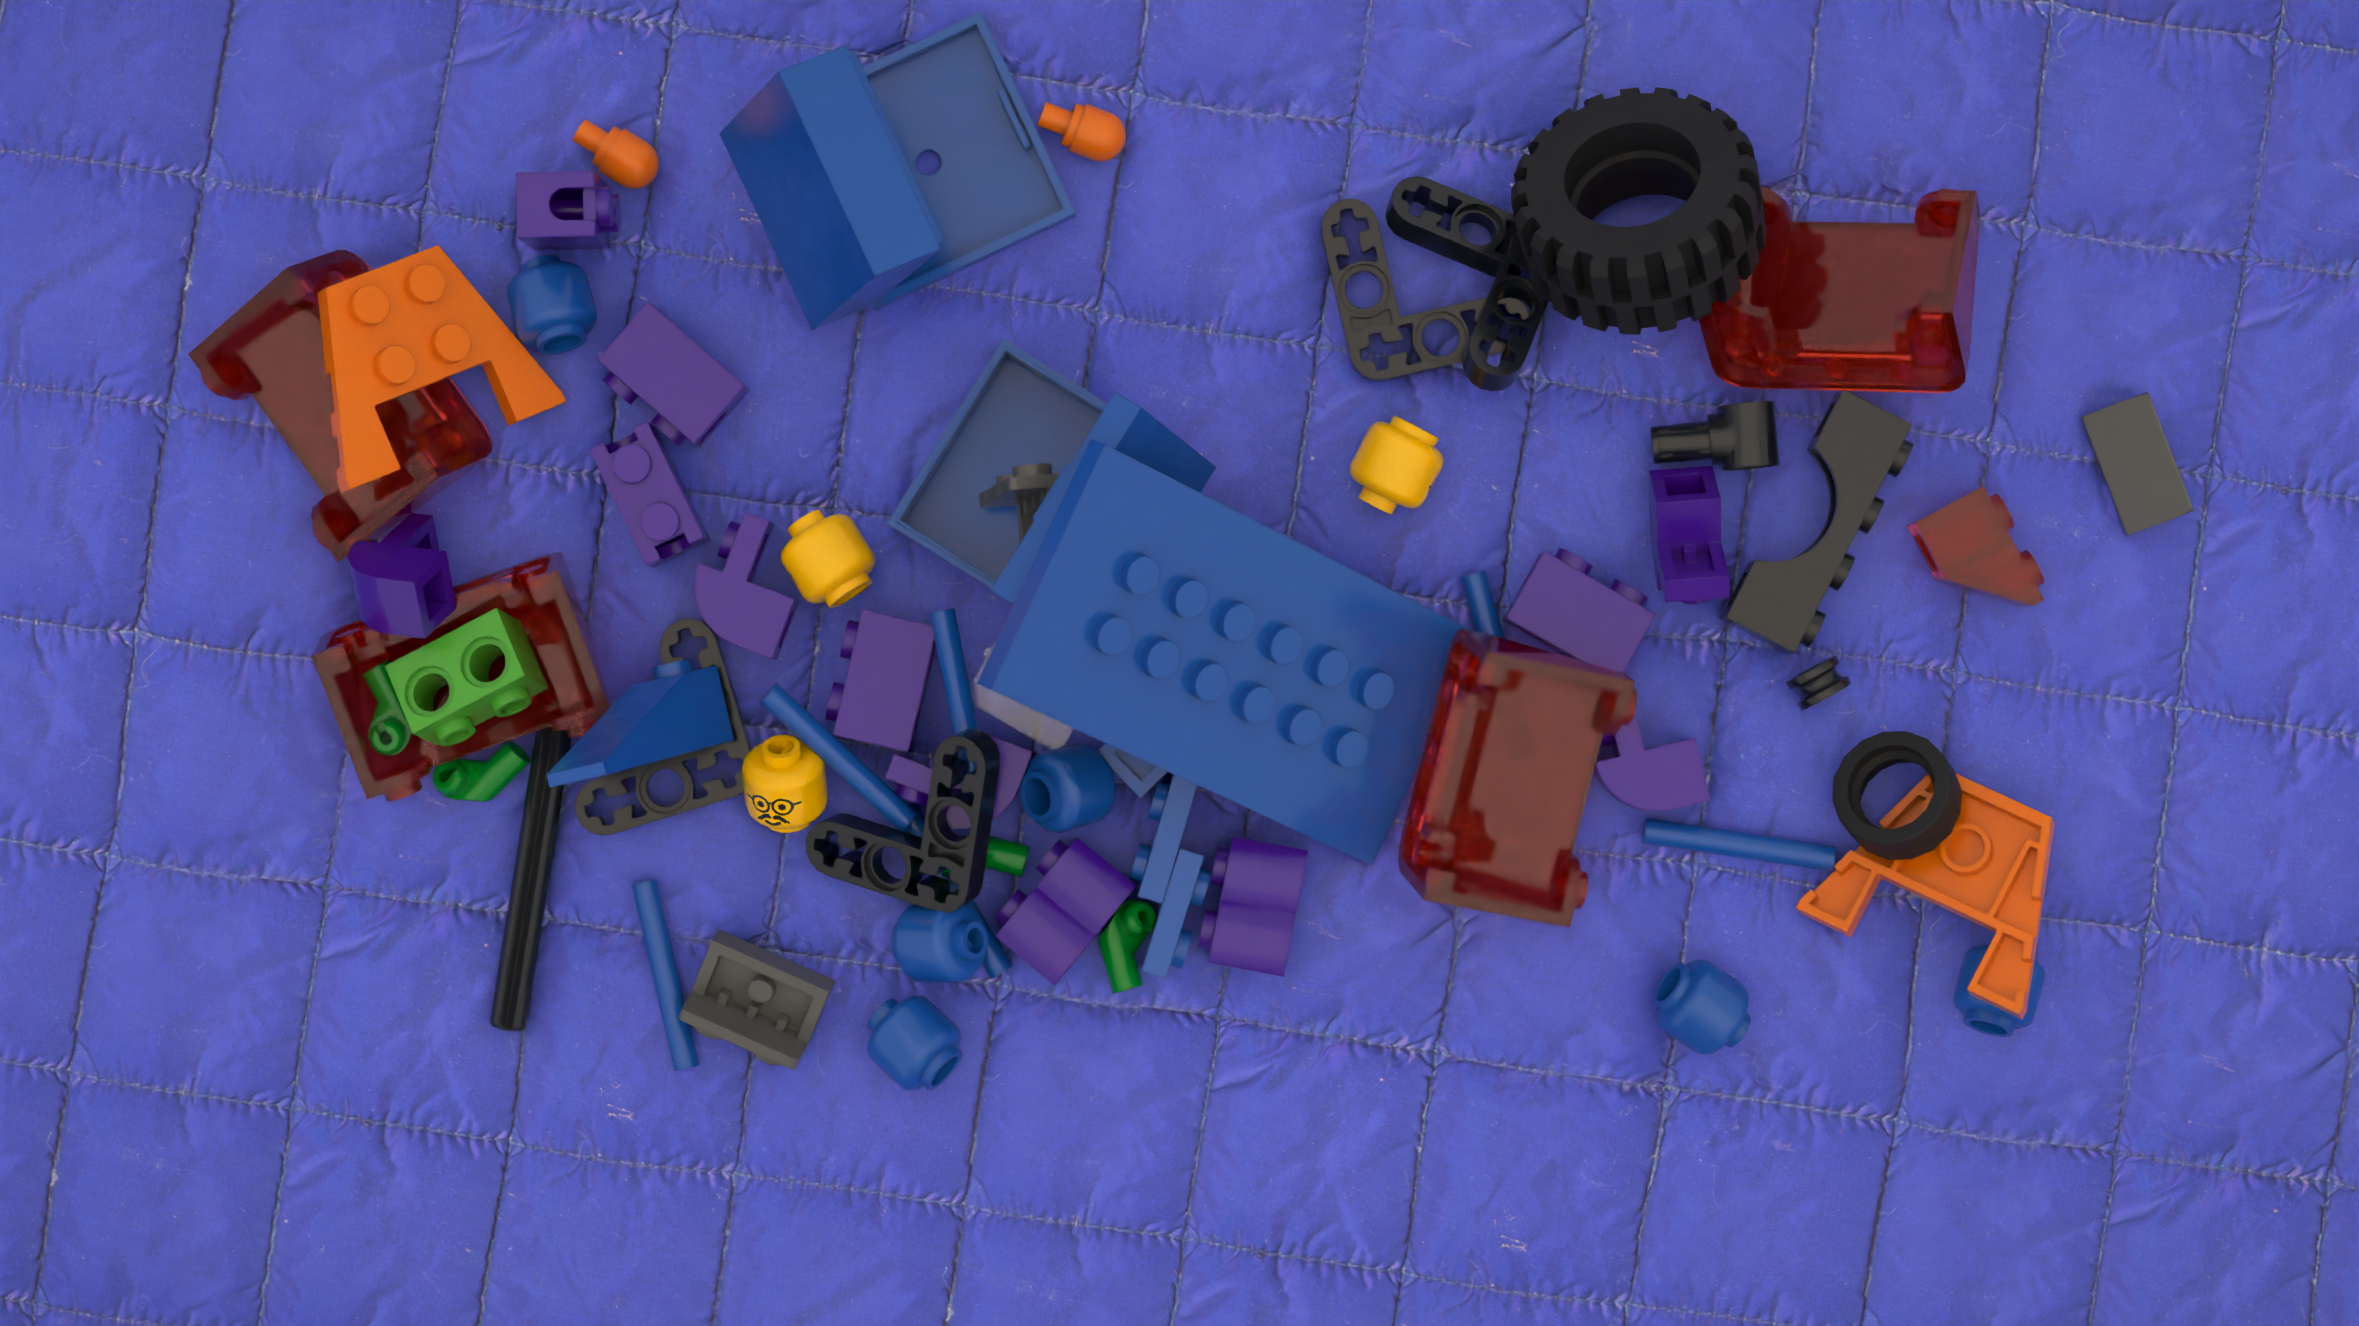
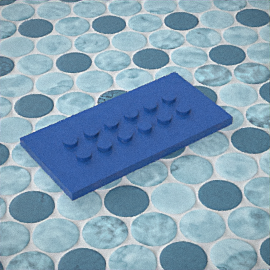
(1224, 653)

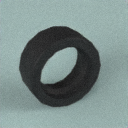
(1879, 753)

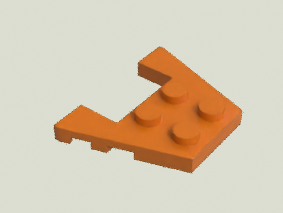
(404, 332)
(1983, 871)

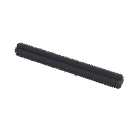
(529, 884)

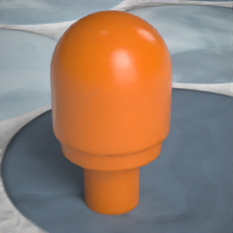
(1085, 130)
(619, 154)

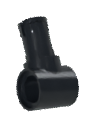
(1736, 437)

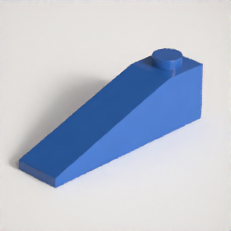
(651, 723)

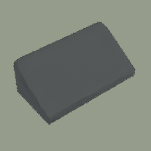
(2137, 463)

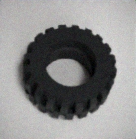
(1649, 270)

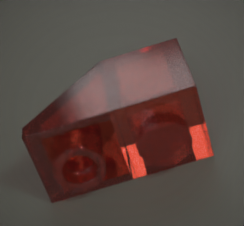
(1972, 550)

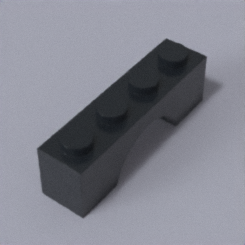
(1855, 452)

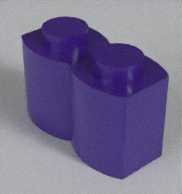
(1255, 905)
(1063, 910)

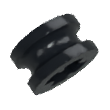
(1818, 682)

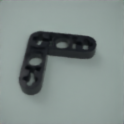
(1498, 258)
(1384, 317)
(706, 758)
(939, 845)

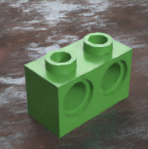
(463, 663)

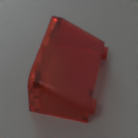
(1854, 303)
(278, 358)
(546, 604)
(1509, 778)

